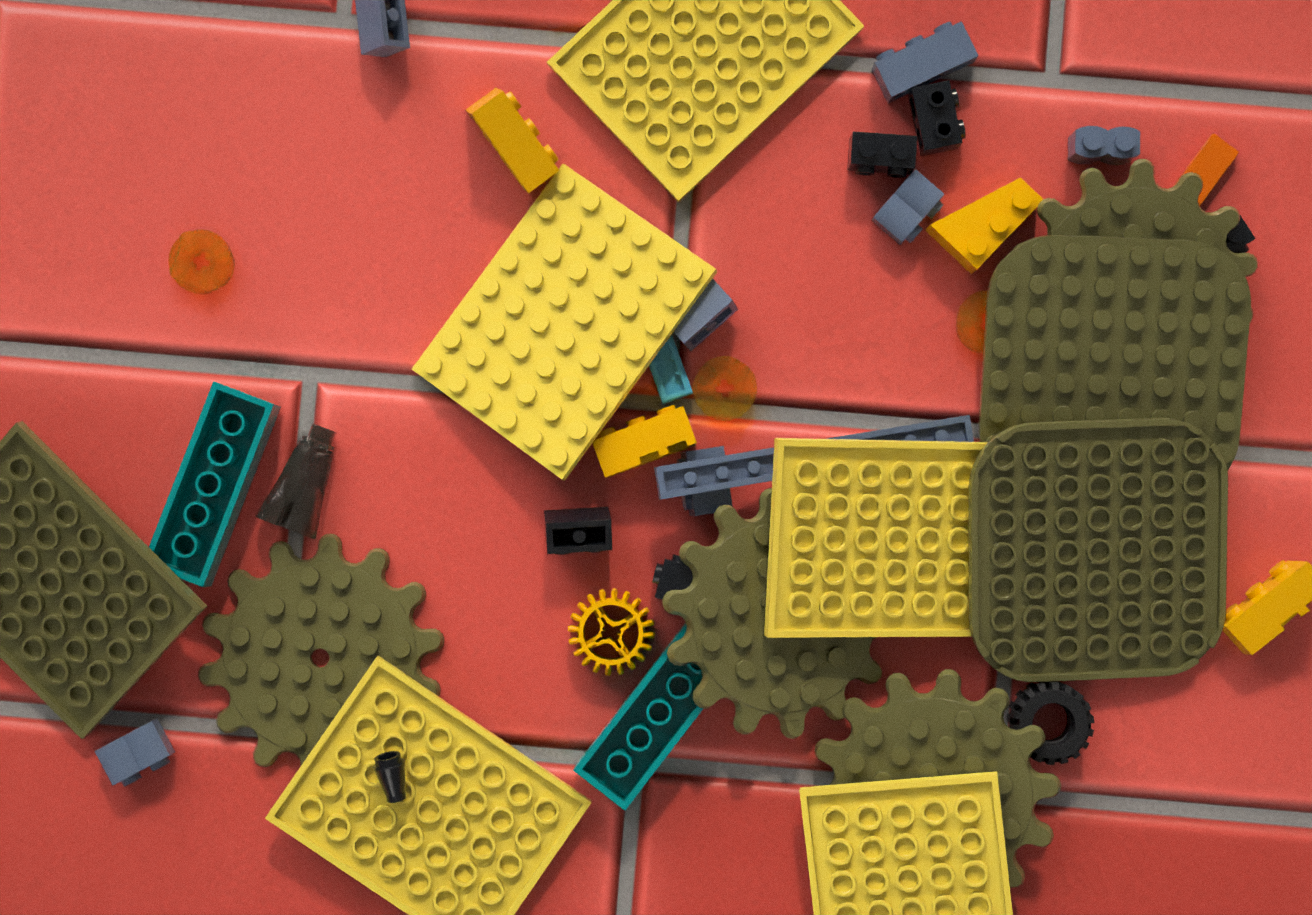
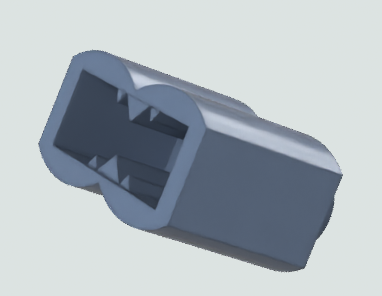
(1110, 147)
(908, 207)
(135, 752)

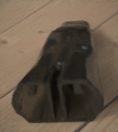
(300, 489)

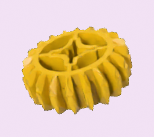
(587, 646)

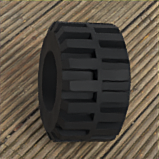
(1078, 719)

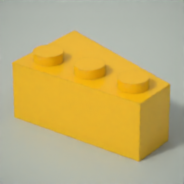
(514, 138)
(985, 224)
(644, 440)
(1270, 606)

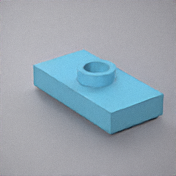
(670, 374)

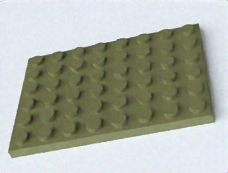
(78, 588)

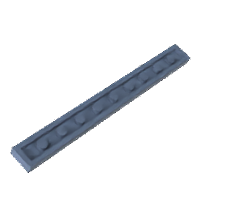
(757, 465)

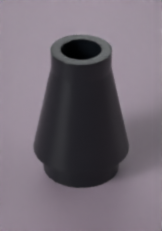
(391, 775)

